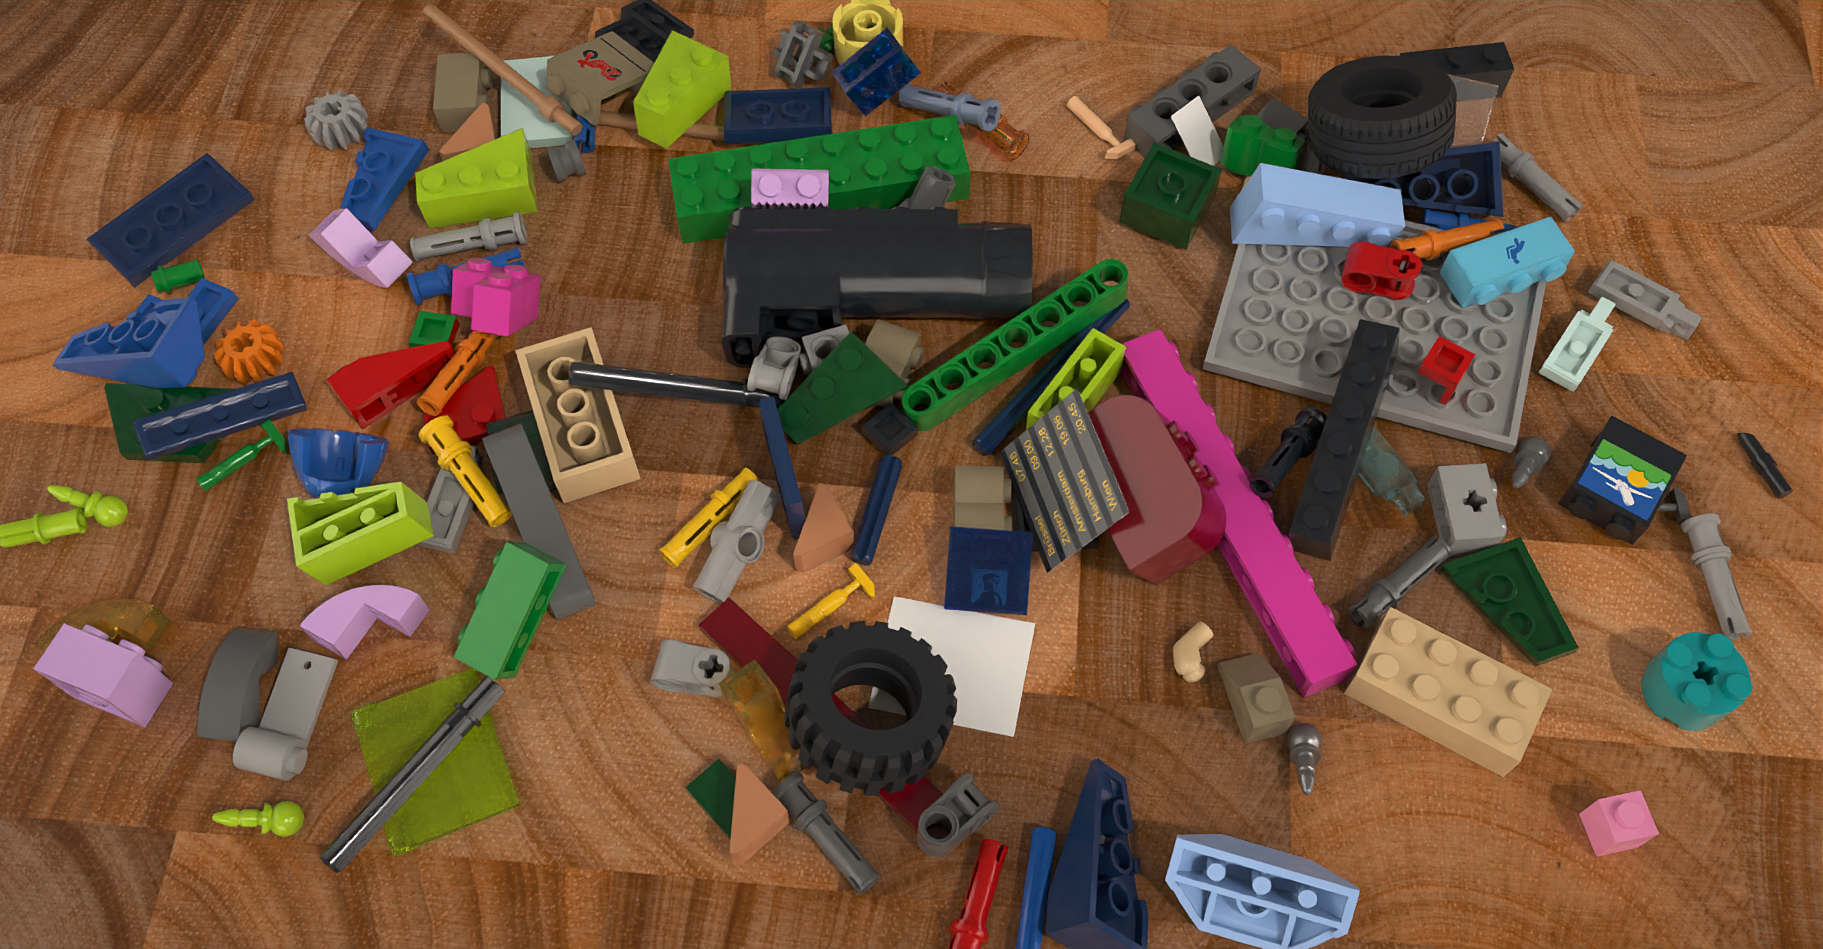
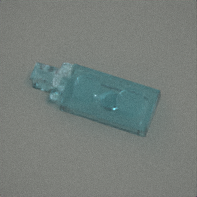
(1389, 475)

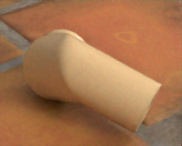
(1187, 654)

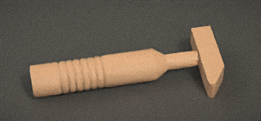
(1102, 130)

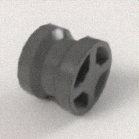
(566, 161)

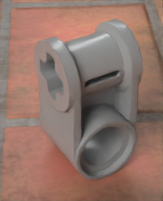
(775, 366)
(687, 667)

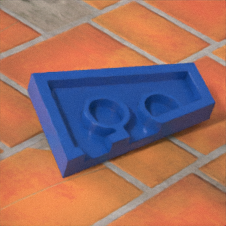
(381, 174)

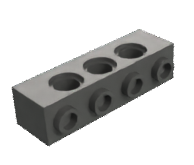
(1220, 82)

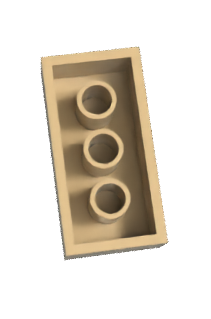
(576, 423)
(1449, 692)

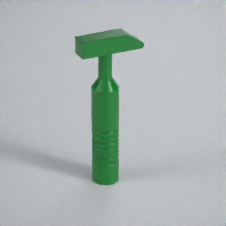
(242, 457)

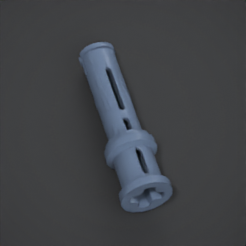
(962, 105)

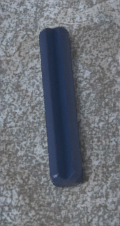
(876, 510)

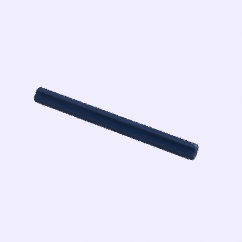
(1019, 406)

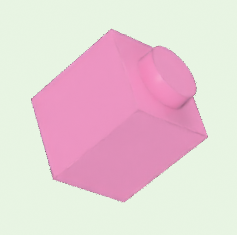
(1618, 823)

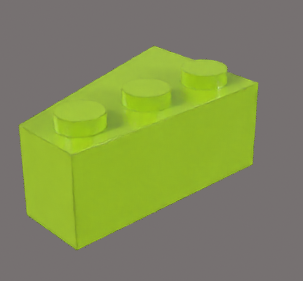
(680, 89)
(479, 183)
(356, 529)

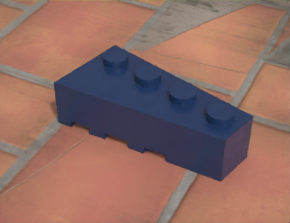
(1461, 181)

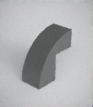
(232, 683)

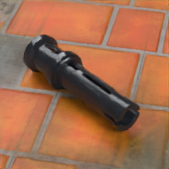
(1296, 443)

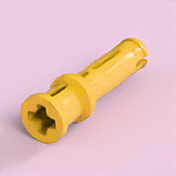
(457, 457)

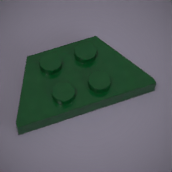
(137, 401)

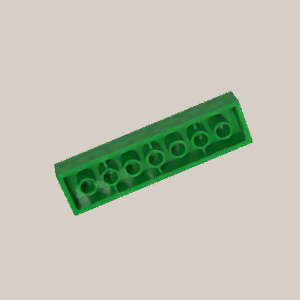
(864, 165)

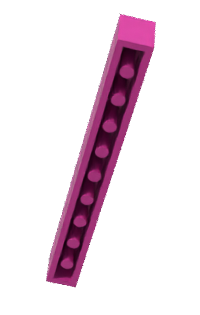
(1251, 543)

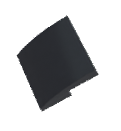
(646, 27)

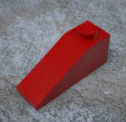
(387, 380)

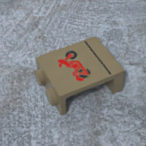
(596, 72)

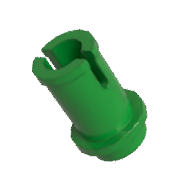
(177, 276)

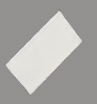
(1198, 132)

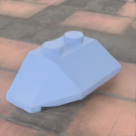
(1258, 893)

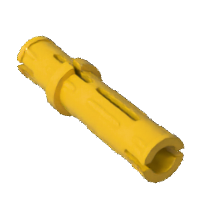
(704, 522)

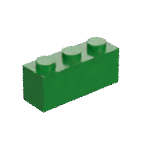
(509, 610)

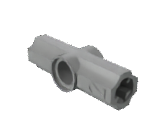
(737, 542)

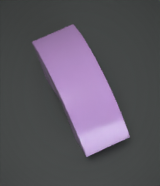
(359, 250)
(348, 616)

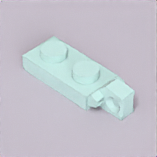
(1579, 346)

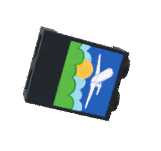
(1623, 480)

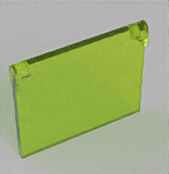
(462, 789)

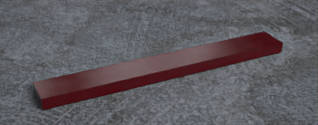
(747, 641)

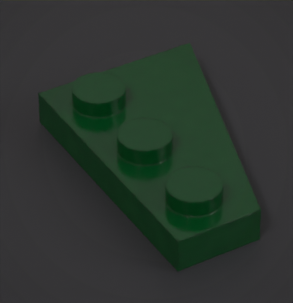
(839, 388)
(1515, 599)

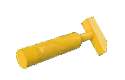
(832, 602)

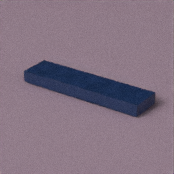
(219, 416)

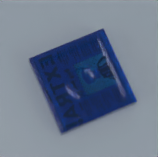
(988, 570)

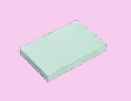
(520, 112)

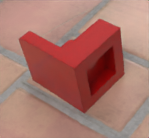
(1446, 365)

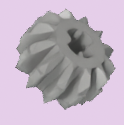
(336, 120)

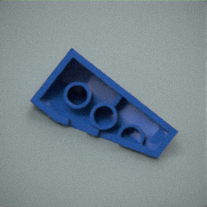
(142, 350)

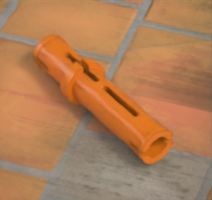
(1432, 243)
(467, 355)

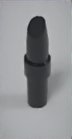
(1764, 465)

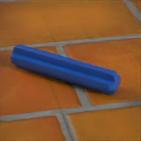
(1036, 889)

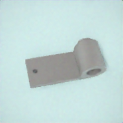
(289, 719)

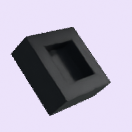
(890, 429)

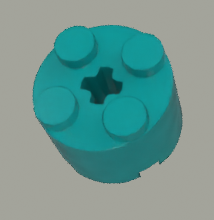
(1696, 680)

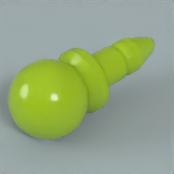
(107, 510)
(282, 819)

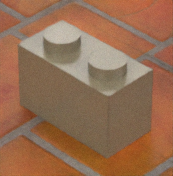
(459, 88)

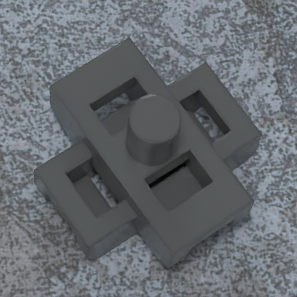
(806, 54)

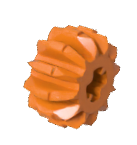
(249, 352)

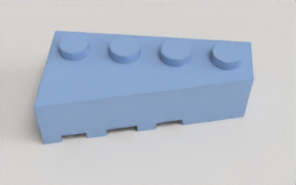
(1313, 210)

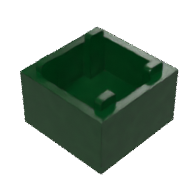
(1170, 195)

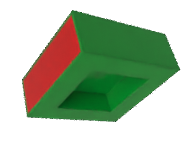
(434, 328)

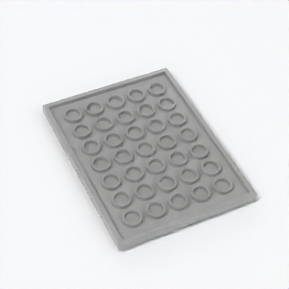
(1293, 324)

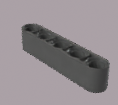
(538, 515)

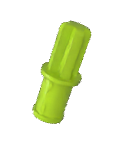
(42, 528)

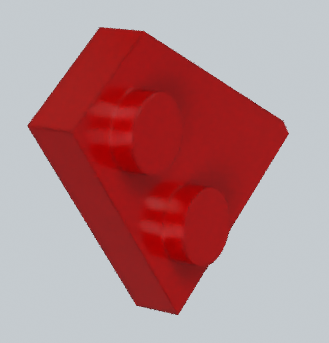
(473, 407)

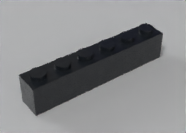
(1344, 439)

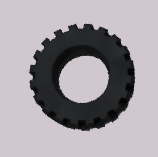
(862, 755)

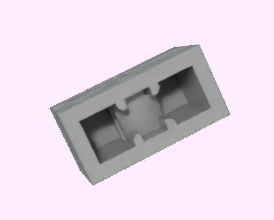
(1466, 508)

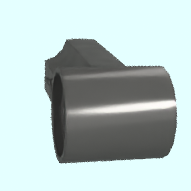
(931, 189)

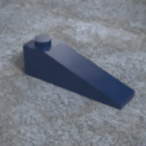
(1094, 884)

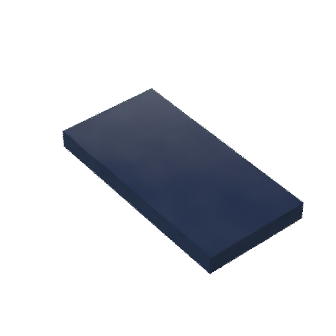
(170, 219)

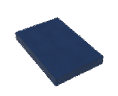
(776, 114)
(782, 466)

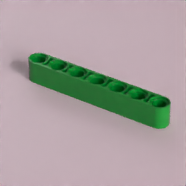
(1023, 328)

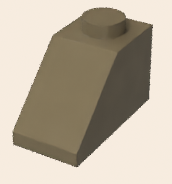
(1256, 697)

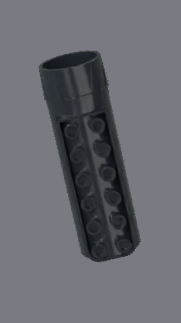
(812, 267)

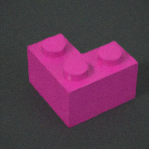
(495, 296)

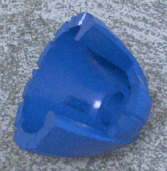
(335, 460)

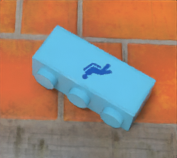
(1507, 262)

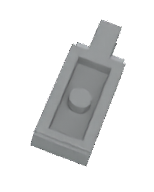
(1645, 300)
(449, 509)

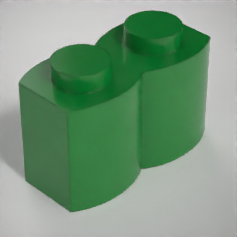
(1255, 142)

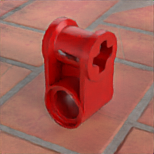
(1377, 271)

